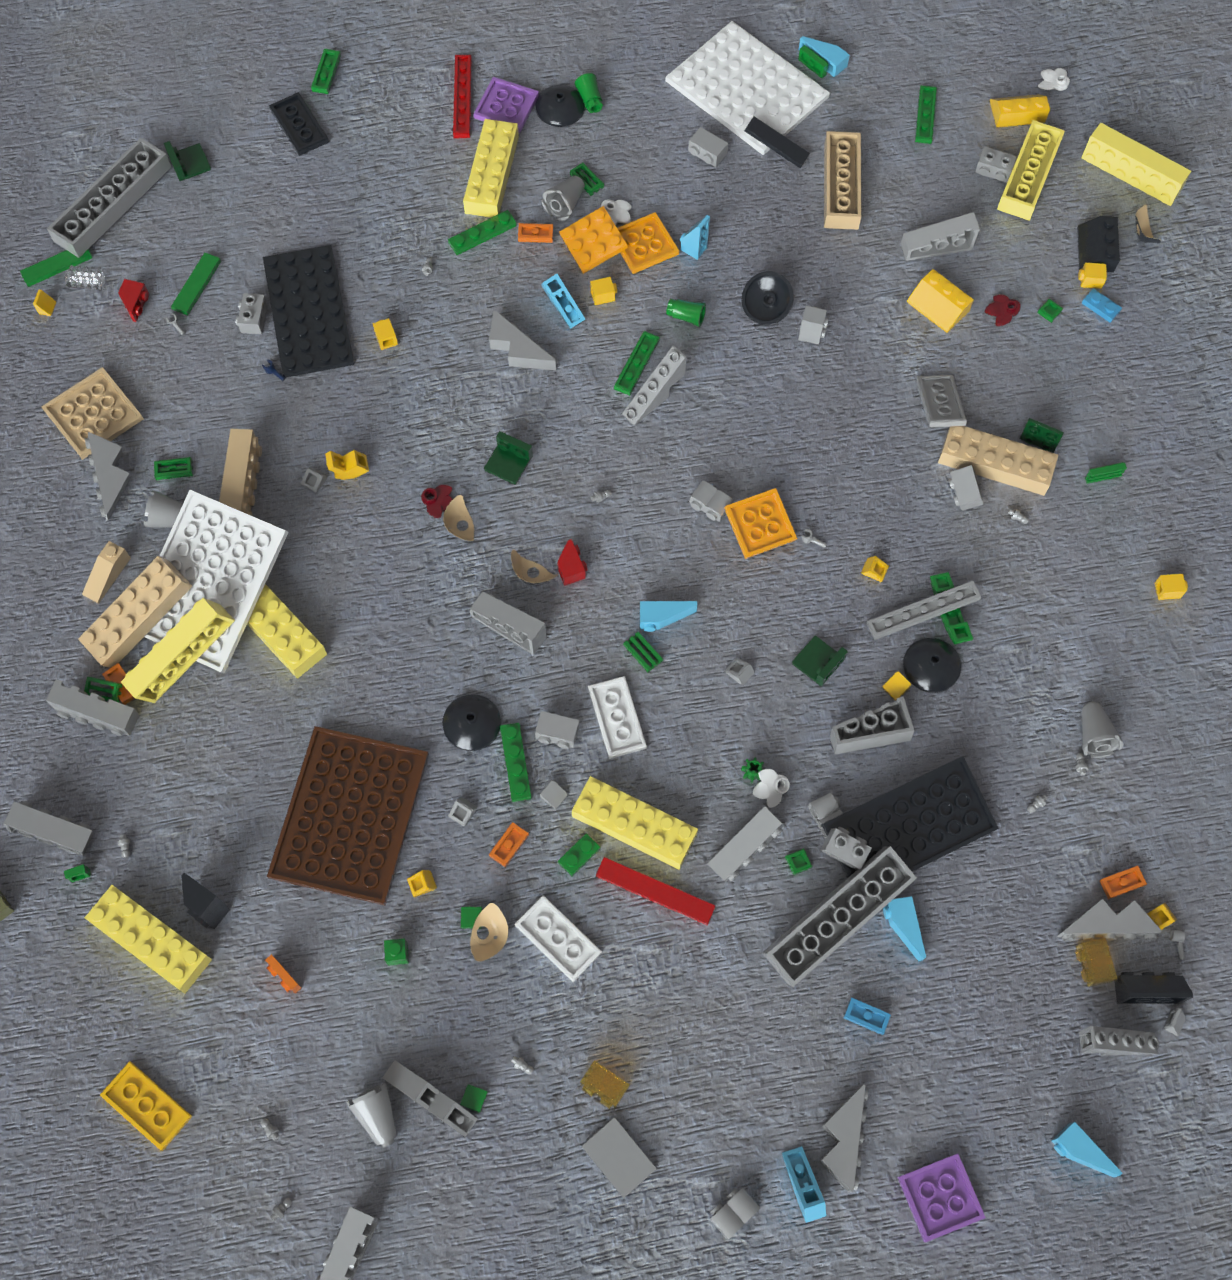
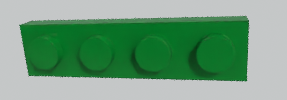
(482, 232)
(515, 762)

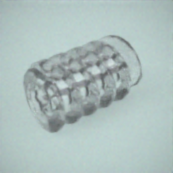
(85, 278)

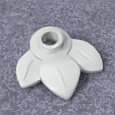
(1054, 79)
(618, 210)
(768, 787)

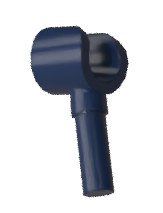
(271, 370)

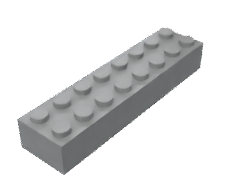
(109, 197)
(839, 915)

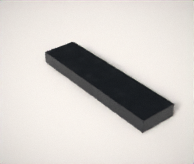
(776, 142)

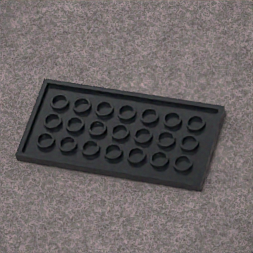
(308, 311)
(921, 817)

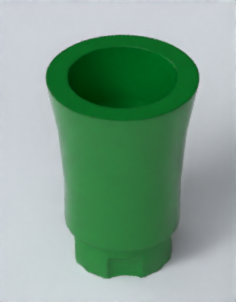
(589, 91)
(687, 311)

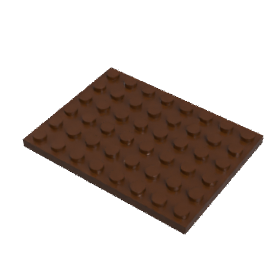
(348, 815)

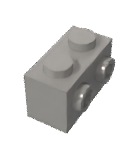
(708, 147)
(995, 165)
(252, 313)
(813, 325)
(966, 488)
(557, 730)
(846, 848)

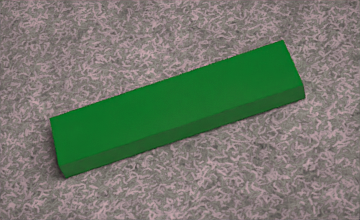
(925, 114)
(52, 266)
(196, 284)
(636, 363)

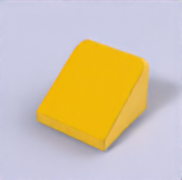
(44, 303)
(875, 568)
(896, 685)
(421, 883)
(1162, 916)

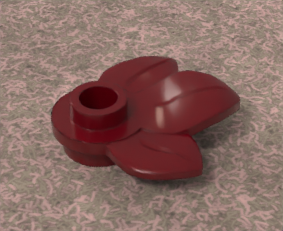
(1001, 309)
(439, 502)

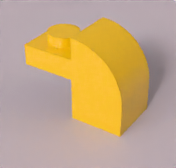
(347, 466)

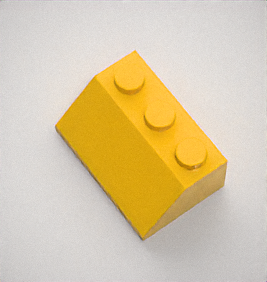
(1019, 110)
(940, 300)

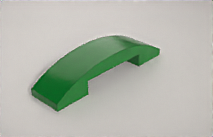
(953, 620)

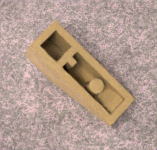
(105, 571)

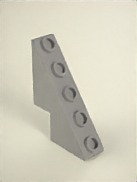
(521, 348)
(657, 386)
(110, 478)
(1105, 923)
(1117, 1041)
(430, 1098)
(845, 1130)

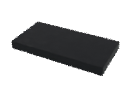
(299, 124)

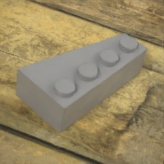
(941, 238)
(509, 622)
(92, 709)
(875, 728)
(48, 828)
(746, 844)
(349, 1245)

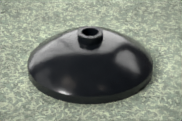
(560, 105)
(759, 290)
(927, 674)
(476, 733)

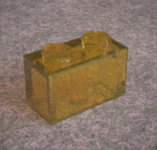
(1096, 962)
(604, 1085)

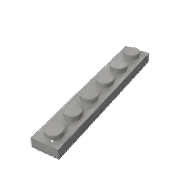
(923, 610)

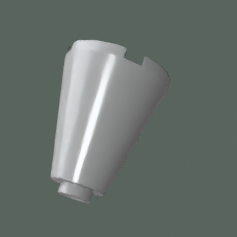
(563, 197)
(161, 511)
(1098, 732)
(375, 1114)

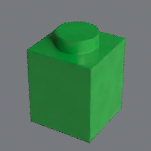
(396, 951)

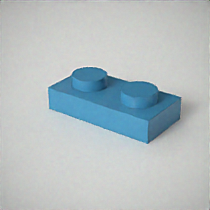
(1101, 305)
(867, 1016)

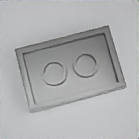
(619, 1157)

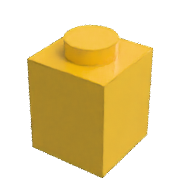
(1092, 275)
(603, 290)
(385, 334)
(1171, 586)

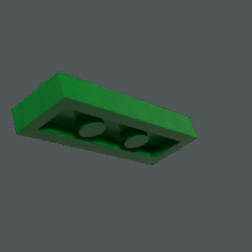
(326, 71)

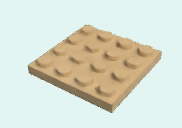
(92, 407)

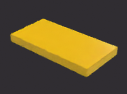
(146, 1105)

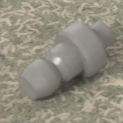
(427, 267)
(599, 496)
(1015, 514)
(1081, 766)
(1039, 802)
(124, 844)
(521, 1064)
(271, 1132)
(278, 1212)

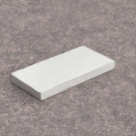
(617, 717)
(558, 938)

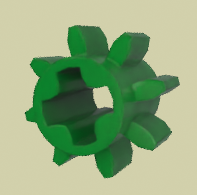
(754, 764)

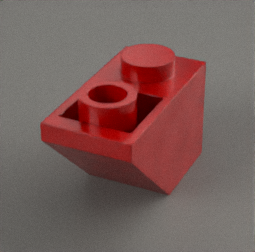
(133, 297)
(569, 564)

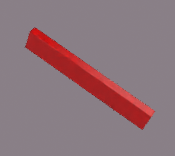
(462, 96)
(655, 891)

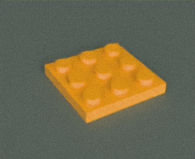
(593, 239)
(647, 243)
(760, 523)

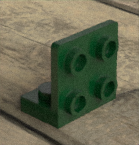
(187, 161)
(1041, 435)
(509, 458)
(819, 660)

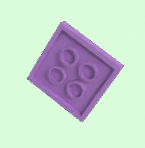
(506, 102)
(941, 1197)

